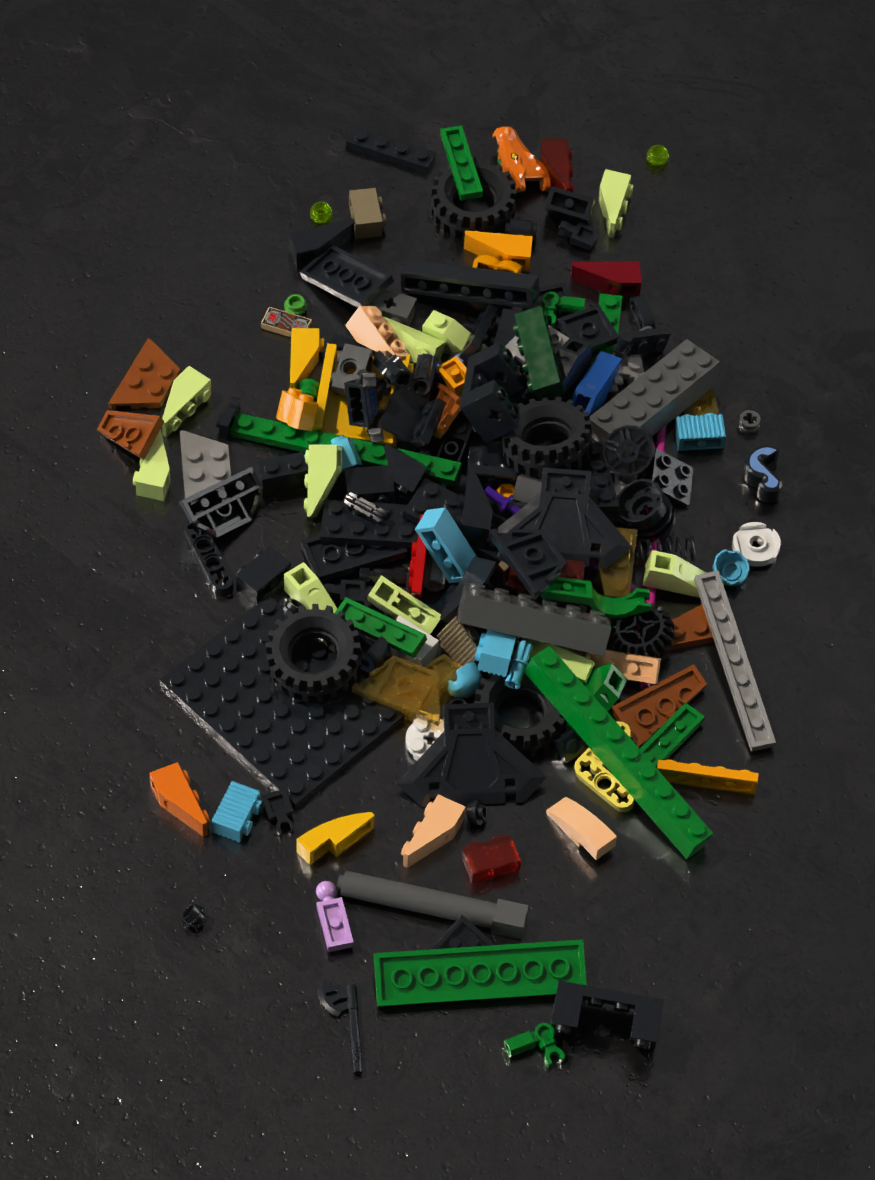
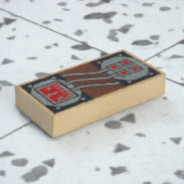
(283, 322)

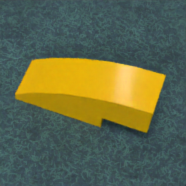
(334, 836)

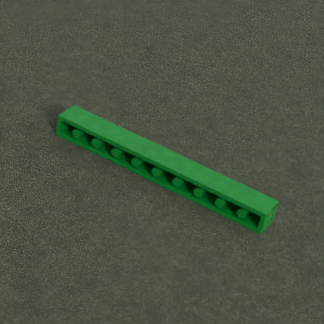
(618, 752)

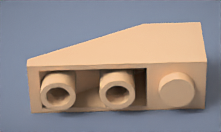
(374, 332)
(438, 827)

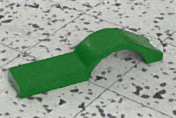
(583, 593)

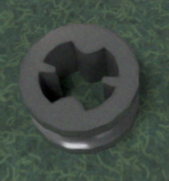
(743, 423)

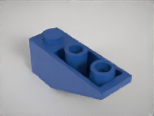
(596, 383)

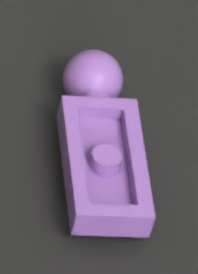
(333, 918)

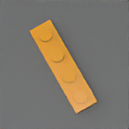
(708, 777)

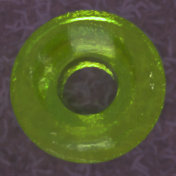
(321, 212)

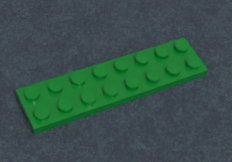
(477, 972)

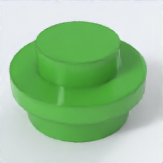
(295, 304)

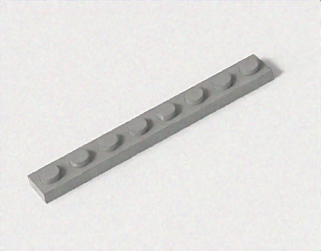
(734, 661)

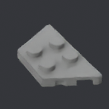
(203, 462)

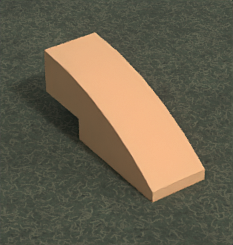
(582, 827)

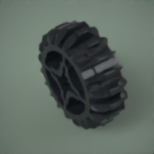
(657, 633)

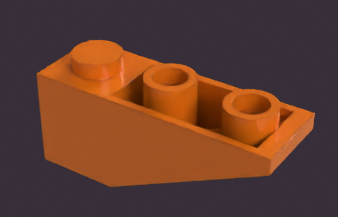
(175, 796)

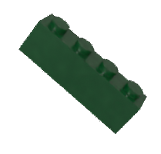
(539, 354)

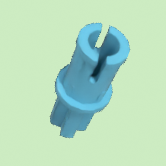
(518, 664)

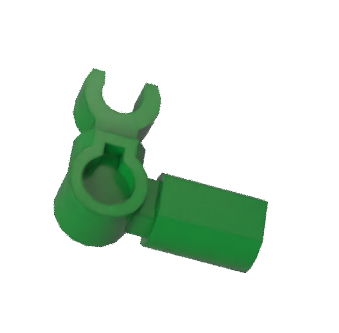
(552, 302)
(542, 1036)

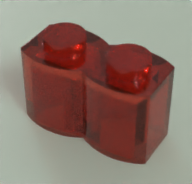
(491, 859)

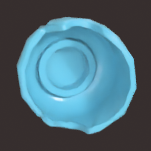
(732, 567)
(467, 681)

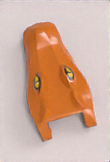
(519, 160)

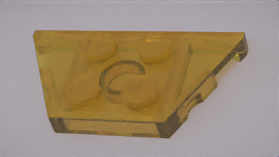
(404, 688)

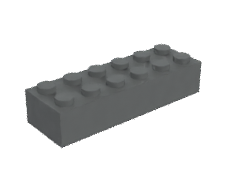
(659, 393)
(534, 619)

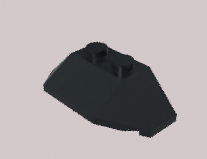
(224, 504)

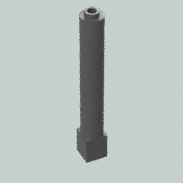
(503, 917)

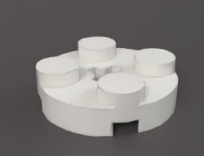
(757, 532)
(417, 734)

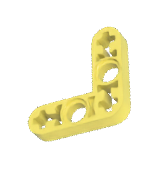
(596, 765)

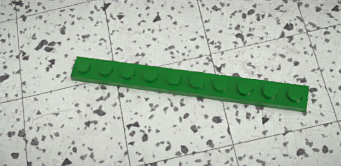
(370, 454)

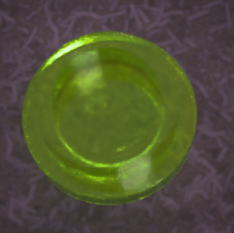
(657, 155)

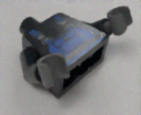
(367, 402)

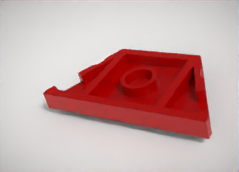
(417, 568)

